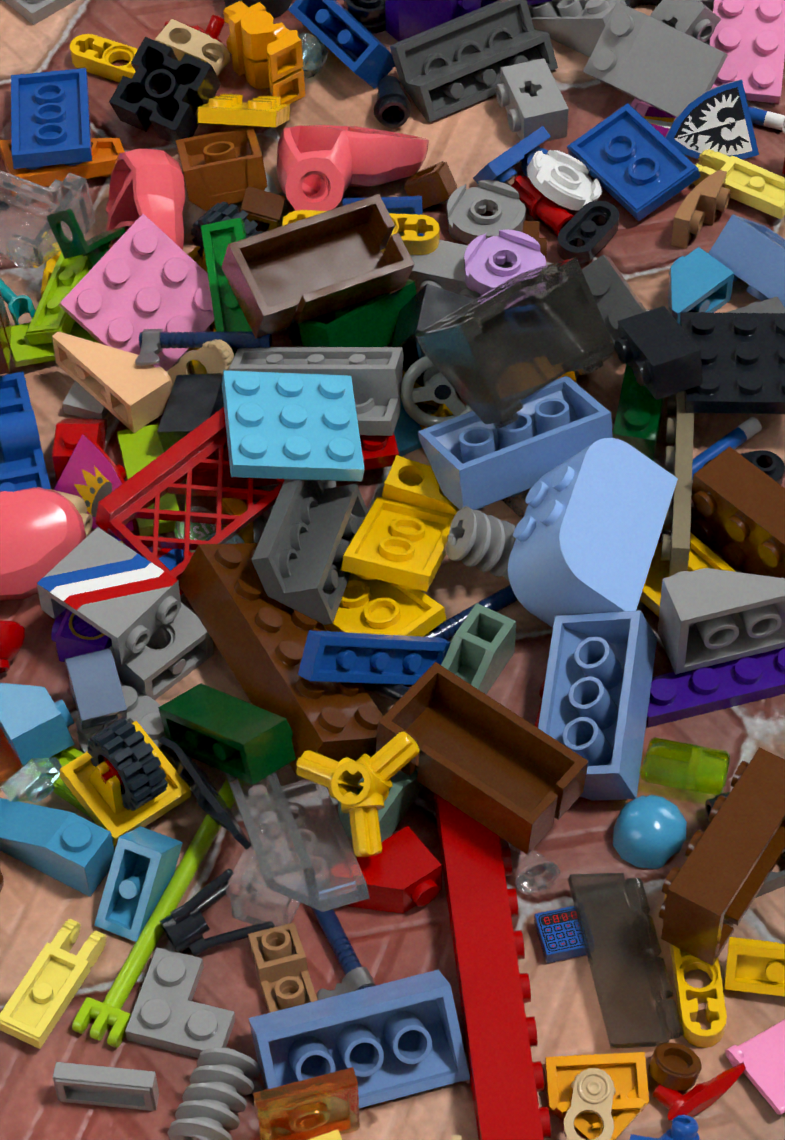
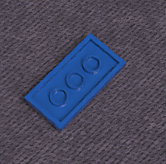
(50, 119)

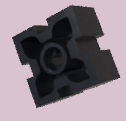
(164, 91)

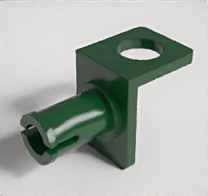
(93, 248)

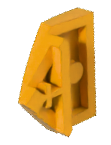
(629, 1080)

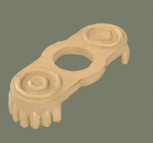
(214, 355)
(591, 1093)

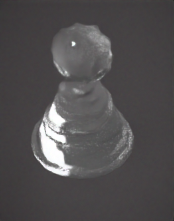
(534, 872)

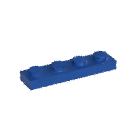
(369, 657)

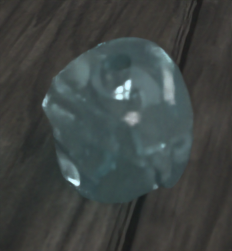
(314, 54)

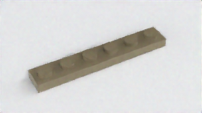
(679, 461)

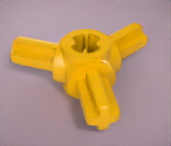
(343, 779)

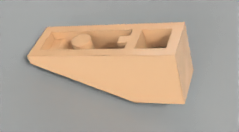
(112, 377)

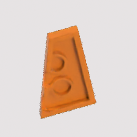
(103, 160)

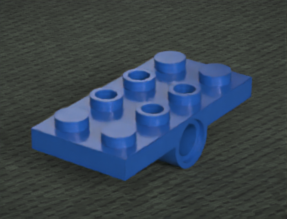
(20, 445)

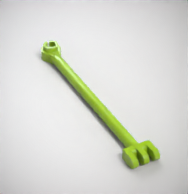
(109, 1011)

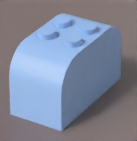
(590, 532)

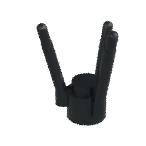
(186, 923)

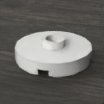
(563, 179)

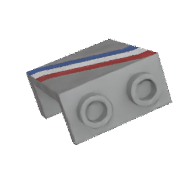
(112, 592)

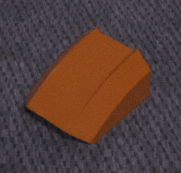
(221, 166)

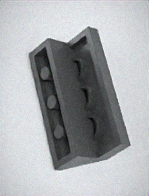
(464, 57)
(305, 546)

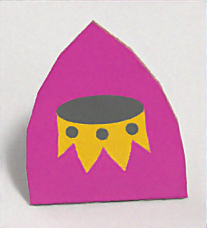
(91, 476)

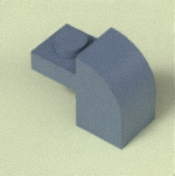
(96, 688)

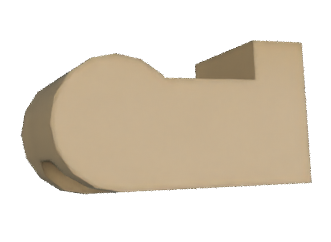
(194, 43)

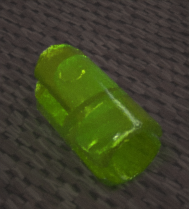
(685, 766)

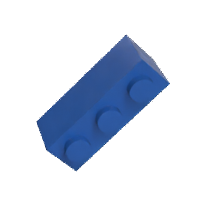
(345, 38)

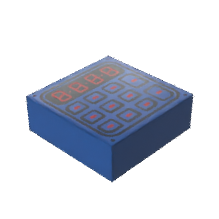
(559, 934)

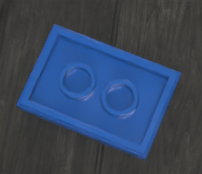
(634, 162)

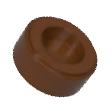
(675, 1066)

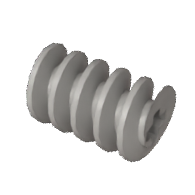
(481, 541)
(214, 1096)

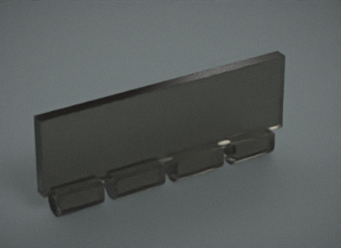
(617, 947)

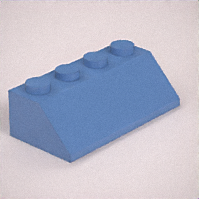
(754, 256)
(490, 463)
(600, 696)
(393, 1034)

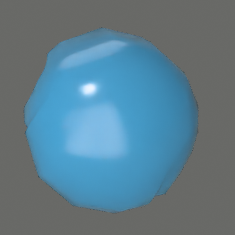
(649, 831)

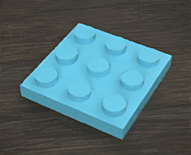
(292, 426)

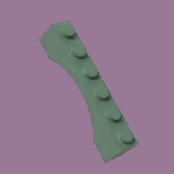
(475, 655)

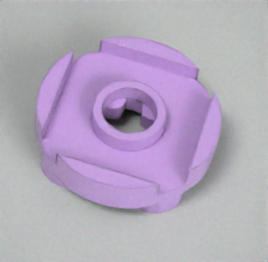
(485, 254)

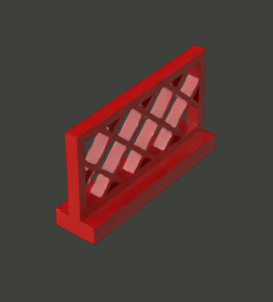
(163, 477)

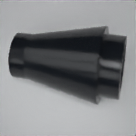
(391, 103)

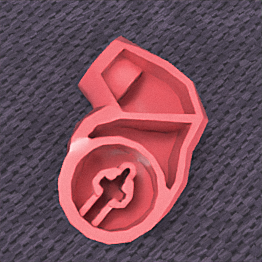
(325, 160)
(148, 185)
(35, 535)

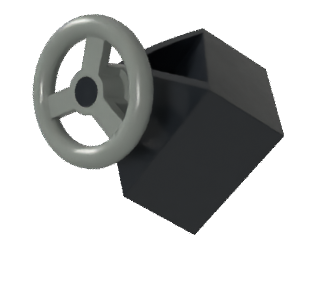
(420, 312)

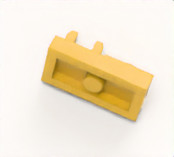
(755, 966)

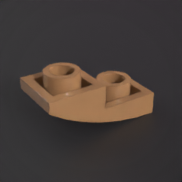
(700, 208)
(282, 967)

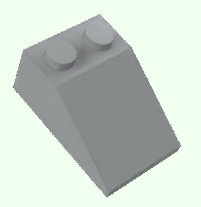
(653, 61)
(719, 617)

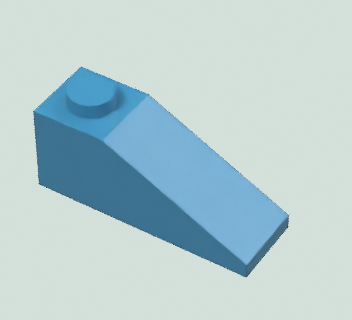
(56, 844)

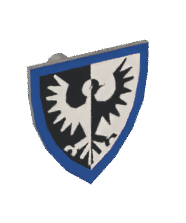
(716, 122)

